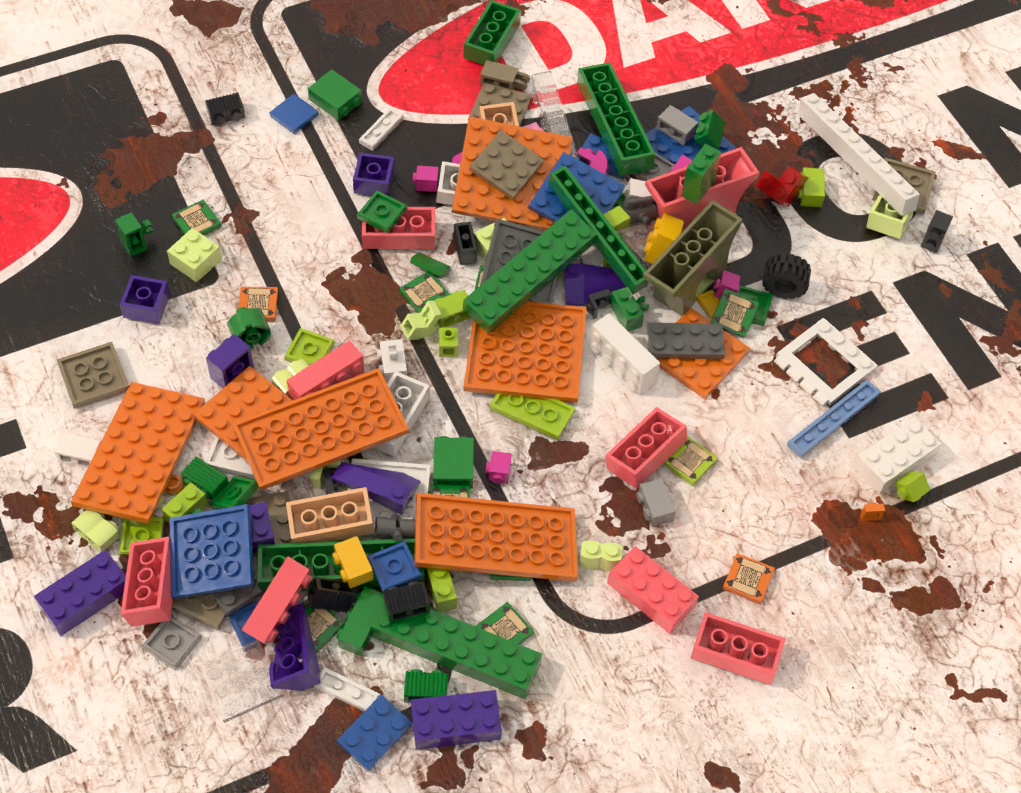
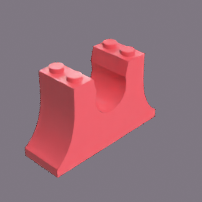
(732, 179)

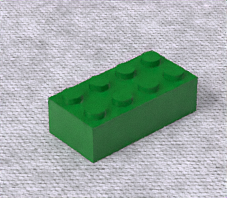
(492, 33)

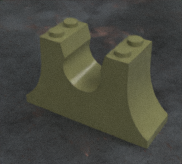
(693, 254)

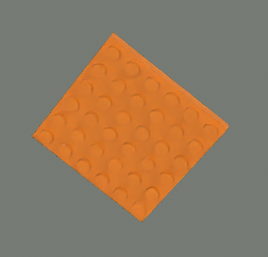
(480, 199)
(529, 353)

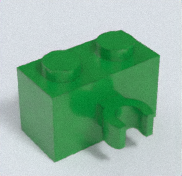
(132, 233)
(627, 309)

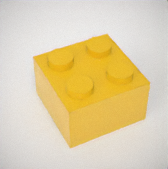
(663, 235)

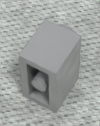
(677, 125)
(656, 502)

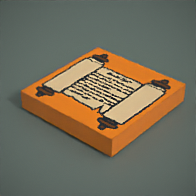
(260, 298)
(748, 578)

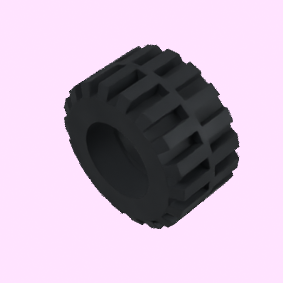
(786, 276)

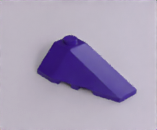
(586, 279)
(383, 486)
(295, 657)

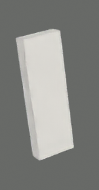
(381, 129)
(346, 689)

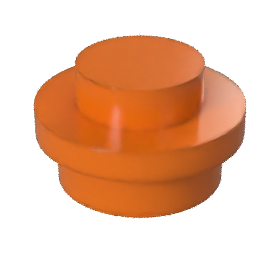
(175, 485)

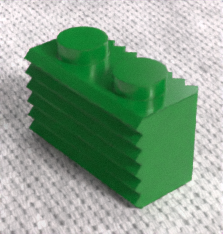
(710, 129)
(204, 477)
(424, 685)

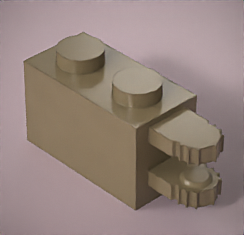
(503, 76)

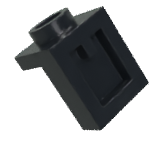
(597, 300)
(330, 485)

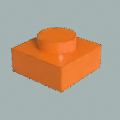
(872, 511)

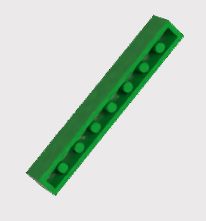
(607, 239)

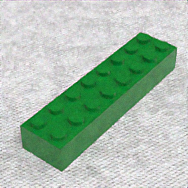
(616, 119)
(529, 271)
(317, 559)
(462, 649)

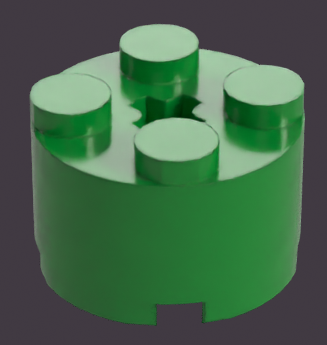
(250, 326)

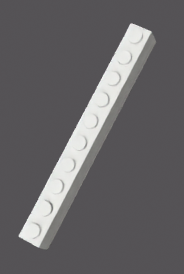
(858, 154)

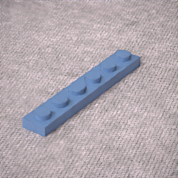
(833, 418)

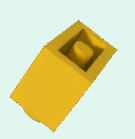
(353, 562)

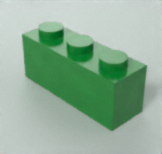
(357, 629)

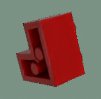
(782, 189)

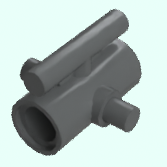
(641, 211)
(394, 528)

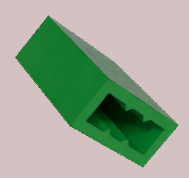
(335, 94)
(701, 173)
(453, 461)

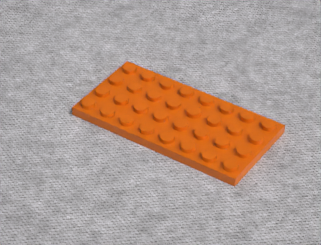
(320, 428)
(138, 453)
(495, 537)

